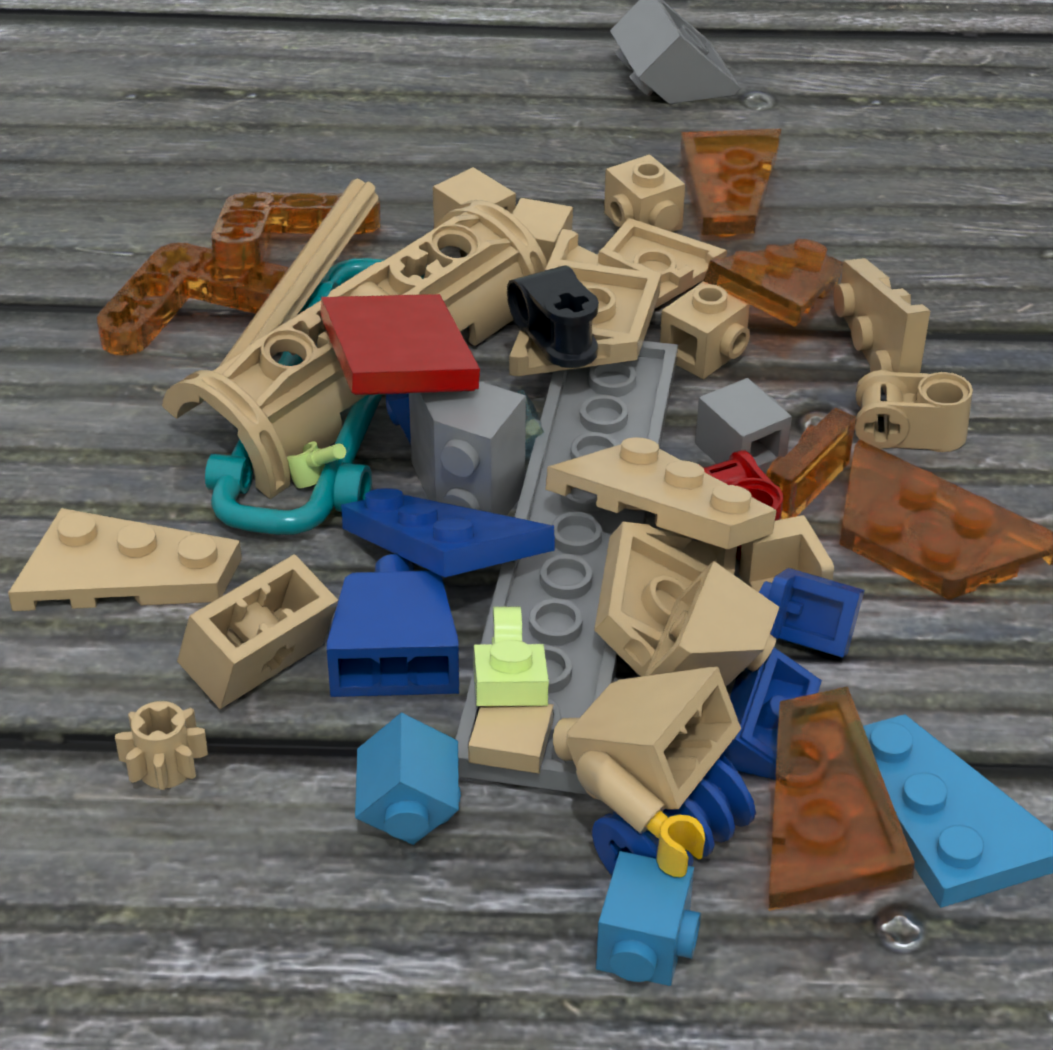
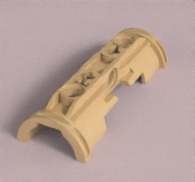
(289, 406)

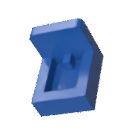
(814, 610)

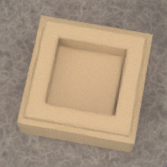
(511, 737)

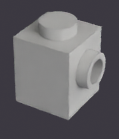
(742, 419)

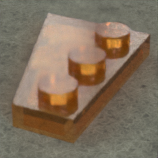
(729, 176)
(778, 278)
(830, 806)

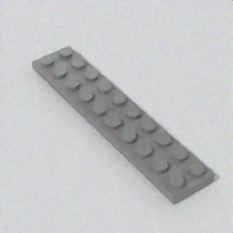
(562, 588)

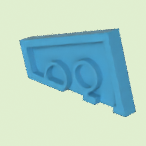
(955, 821)

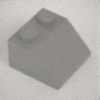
(670, 55)
(470, 446)

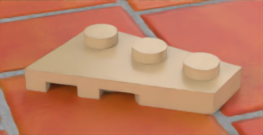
(674, 256)
(881, 318)
(677, 491)
(114, 557)

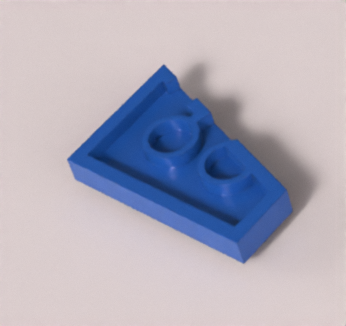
(443, 535)

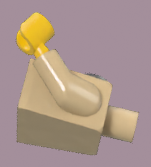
(648, 750)

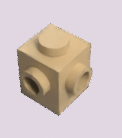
(645, 193)
(707, 328)

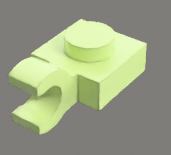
(510, 669)

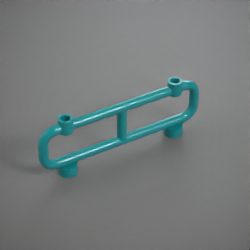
(339, 480)

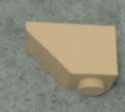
(716, 625)

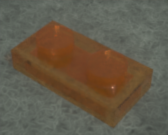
(813, 462)

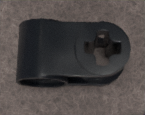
(556, 315)

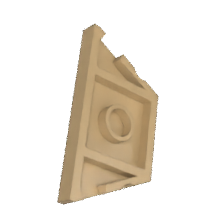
(626, 305)
(641, 583)

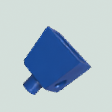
(393, 634)

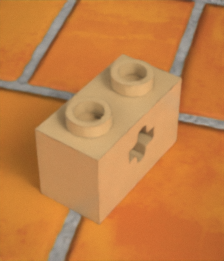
(256, 630)

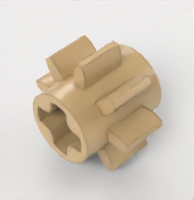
(161, 745)

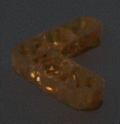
(252, 217)
(191, 277)

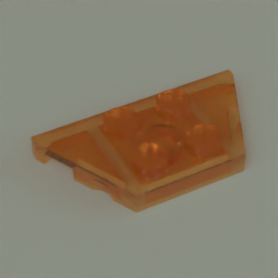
(933, 527)

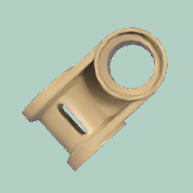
(917, 412)

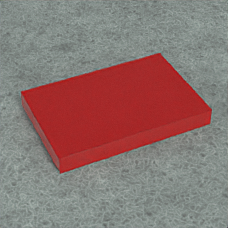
(398, 344)

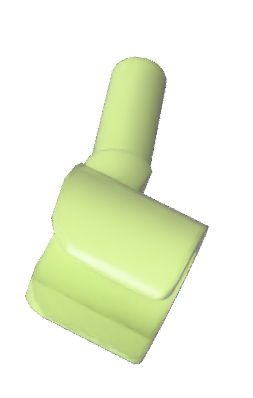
(307, 466)

